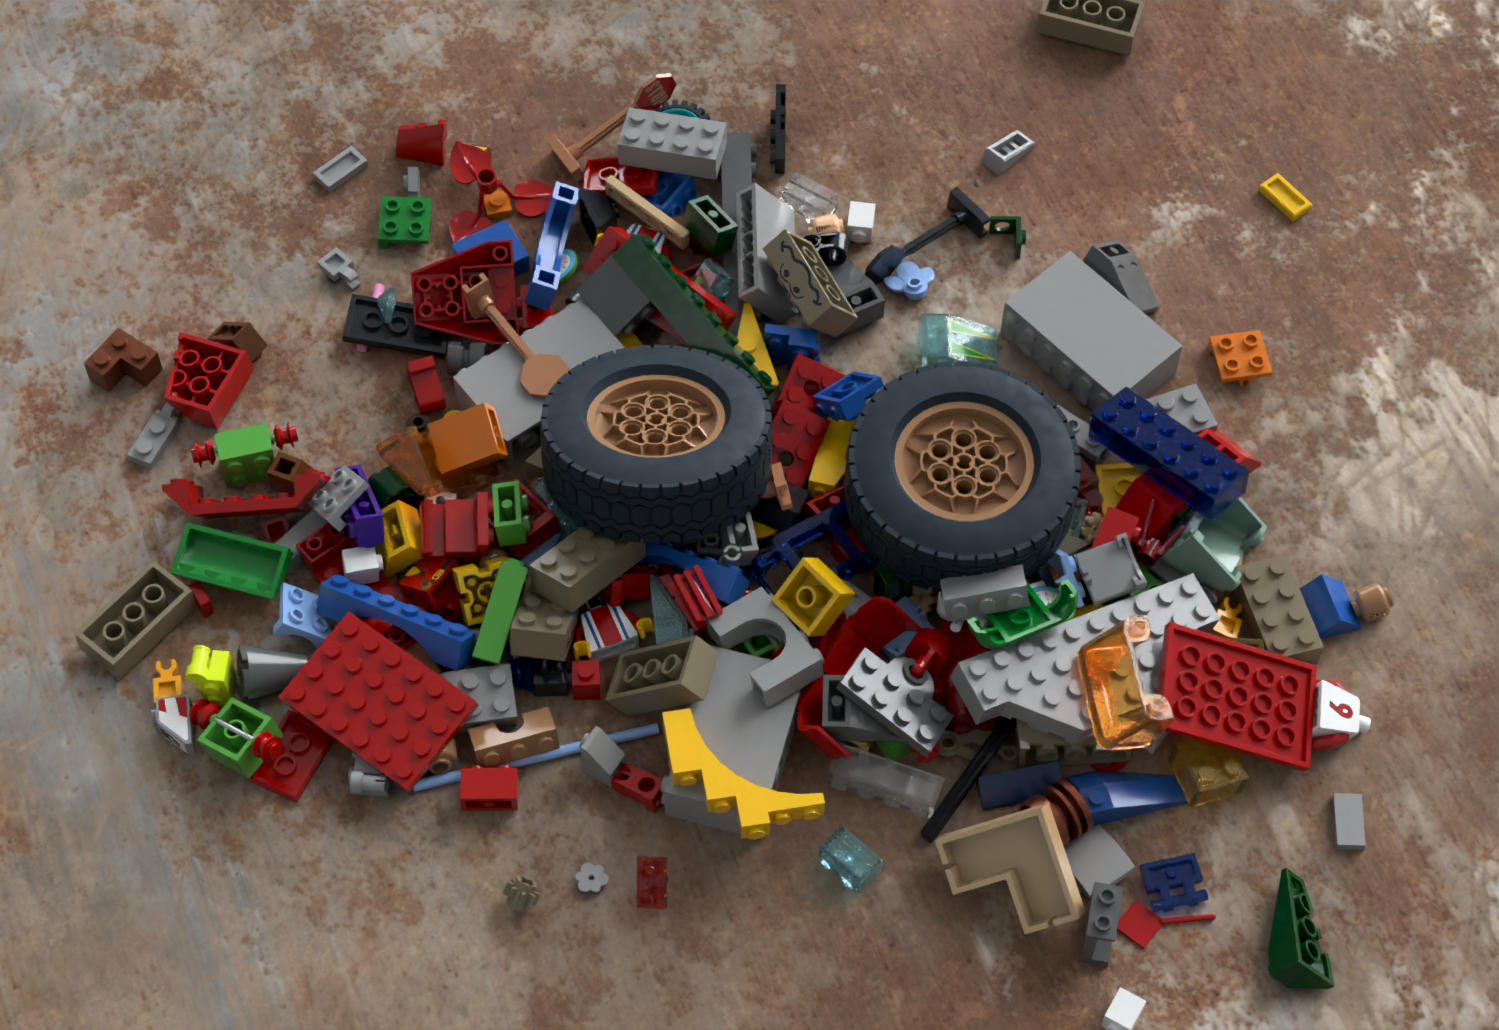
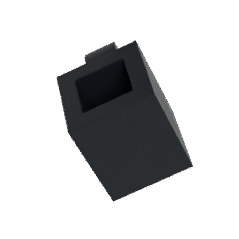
(551, 677)

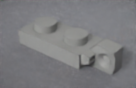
(155, 437)

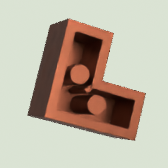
(122, 356)

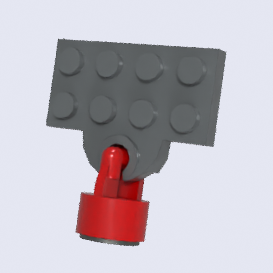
(903, 689)

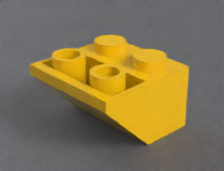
(400, 537)

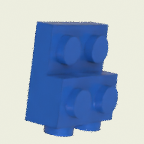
(673, 193)
(786, 342)
(847, 396)

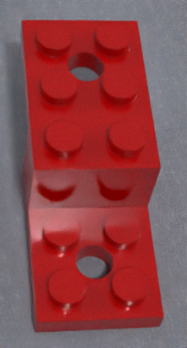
(795, 421)

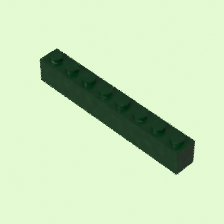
(682, 306)

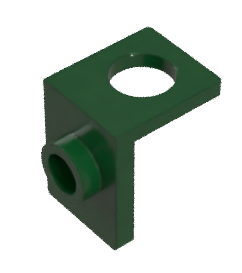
(1013, 228)

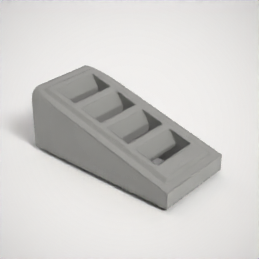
(1010, 152)

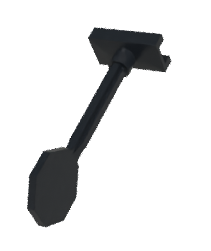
(963, 211)

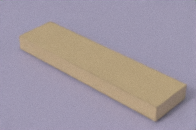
(647, 212)

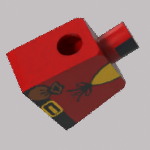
(429, 582)

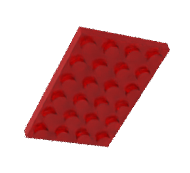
(1238, 696)
(378, 701)

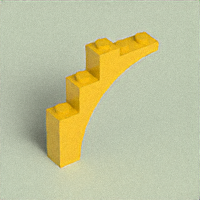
(723, 789)

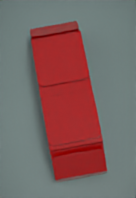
(870, 627)

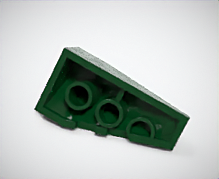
(1293, 942)

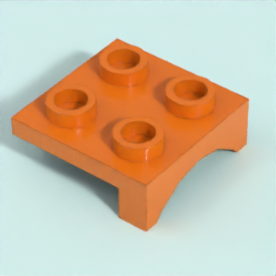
(1240, 356)

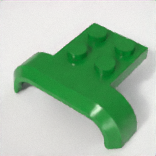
(1021, 623)

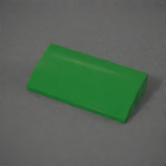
(231, 561)

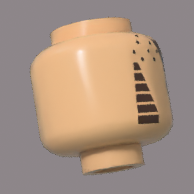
(826, 224)

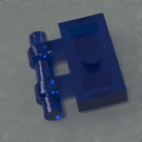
(1172, 874)

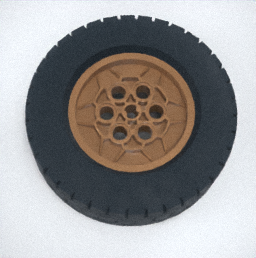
(656, 443)
(925, 524)

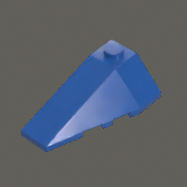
(1126, 794)

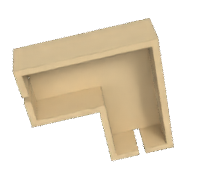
(1026, 854)

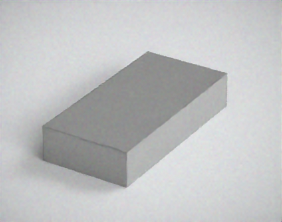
(340, 169)
(1348, 821)

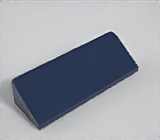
(1016, 785)

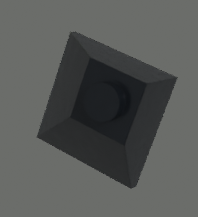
(596, 212)

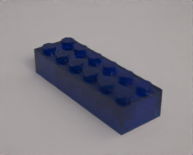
(1168, 453)

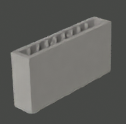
(759, 222)

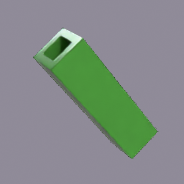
(500, 611)

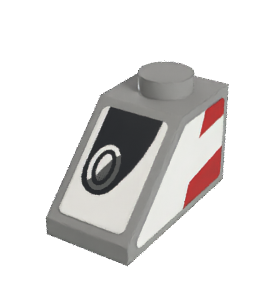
(174, 722)

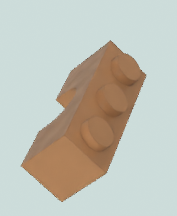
(497, 748)

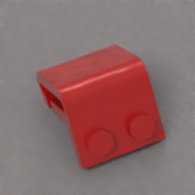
(456, 528)

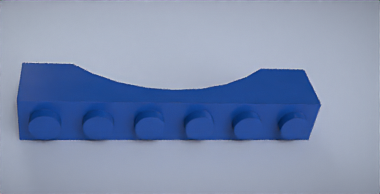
(550, 247)
(725, 582)
(442, 640)

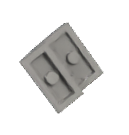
(1097, 859)

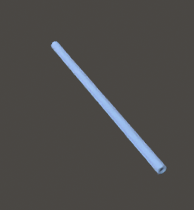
(564, 750)

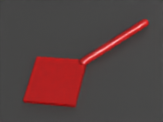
(1142, 924)

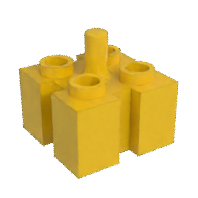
(477, 586)

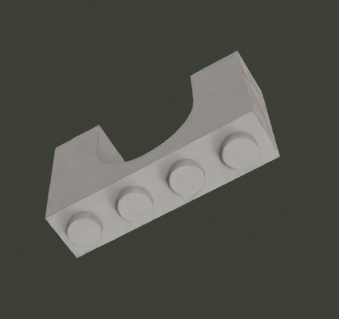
(756, 616)

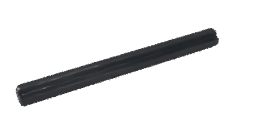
(967, 779)

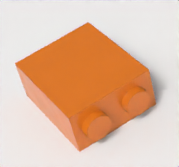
(467, 440)

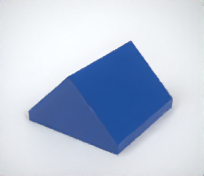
(1329, 607)

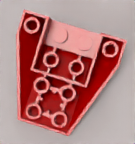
(440, 298)

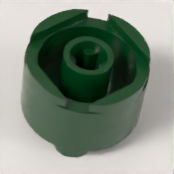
(390, 487)

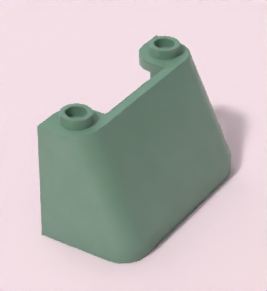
(1215, 546)

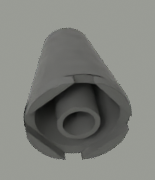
(265, 670)

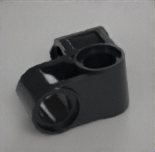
(830, 246)

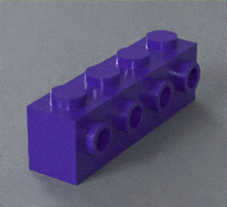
(364, 516)

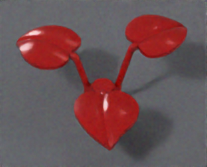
(474, 163)

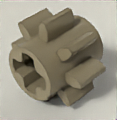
(521, 893)

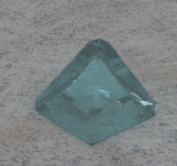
(387, 303)

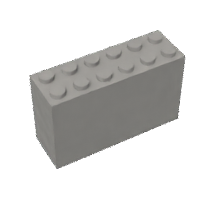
(1089, 334)
(495, 379)
(739, 733)

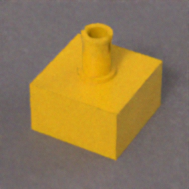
(813, 596)

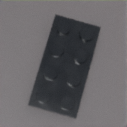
(367, 327)

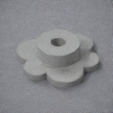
(596, 873)

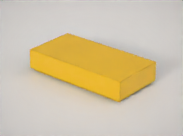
(1285, 197)

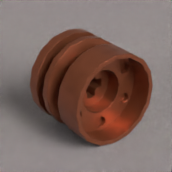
(1068, 809)

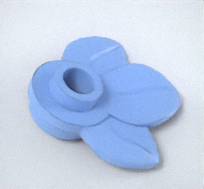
(910, 280)

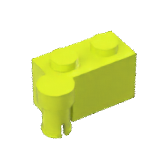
(214, 676)

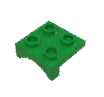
(404, 220)

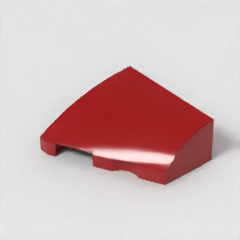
(423, 142)

